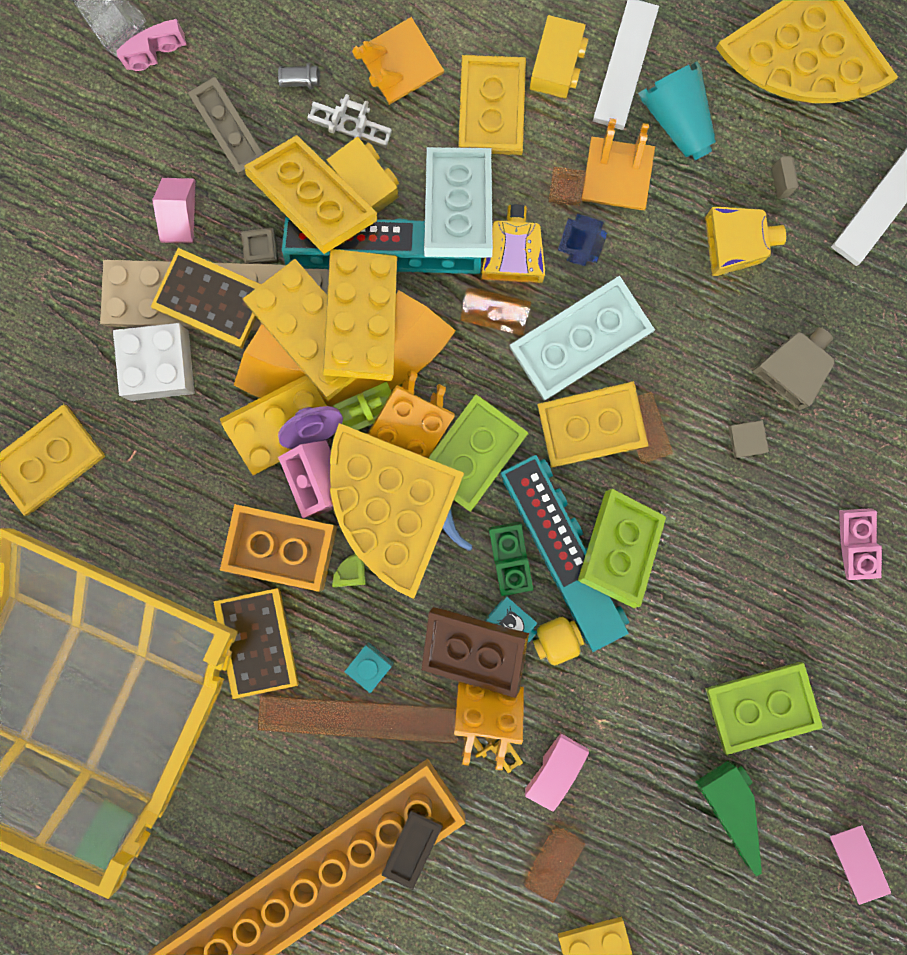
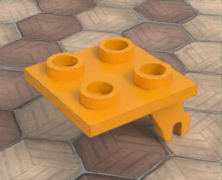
(399, 60)
(618, 170)
(412, 421)
(490, 716)

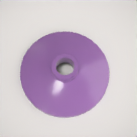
(310, 426)

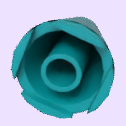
(683, 110)

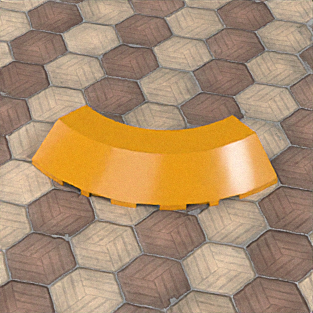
(418, 340)

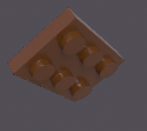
(474, 651)

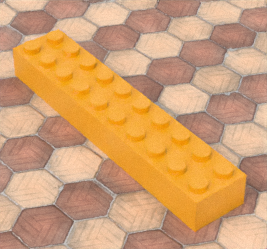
(318, 875)

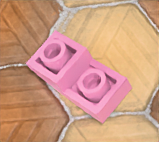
(141, 49)
(859, 544)
(557, 773)
(860, 865)

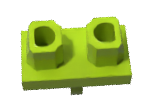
(364, 408)

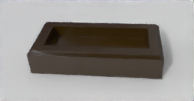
(412, 849)

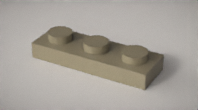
(225, 124)

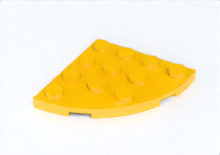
(808, 53)
(389, 505)

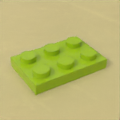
(479, 447)
(622, 548)
(764, 708)

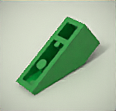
(735, 808)

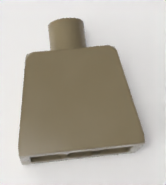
(798, 367)

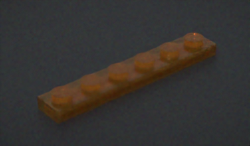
(357, 719)

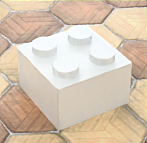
(153, 362)

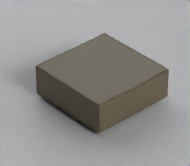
(785, 177)
(259, 246)
(748, 439)

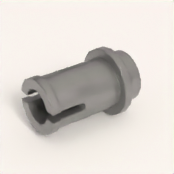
(299, 76)

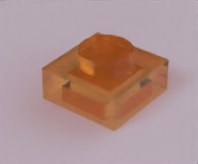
(566, 186)

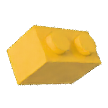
(557, 57)
(362, 172)

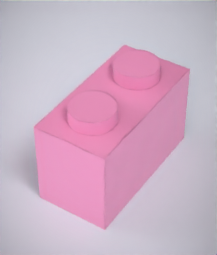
(309, 477)

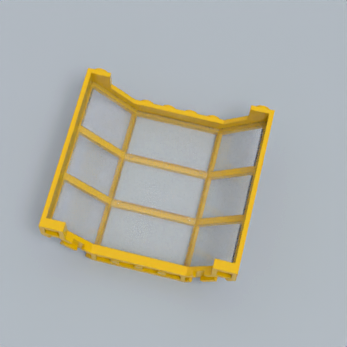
(94, 709)

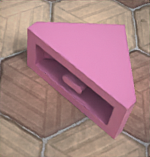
(175, 210)

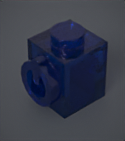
(583, 239)

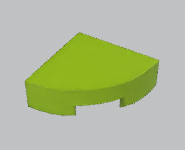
(350, 572)

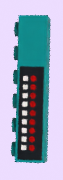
(385, 237)
(562, 550)

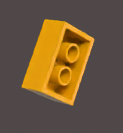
(278, 548)

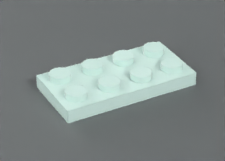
(458, 202)
(581, 338)

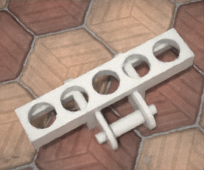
(361, 122)

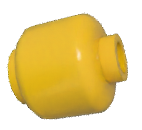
(558, 641)

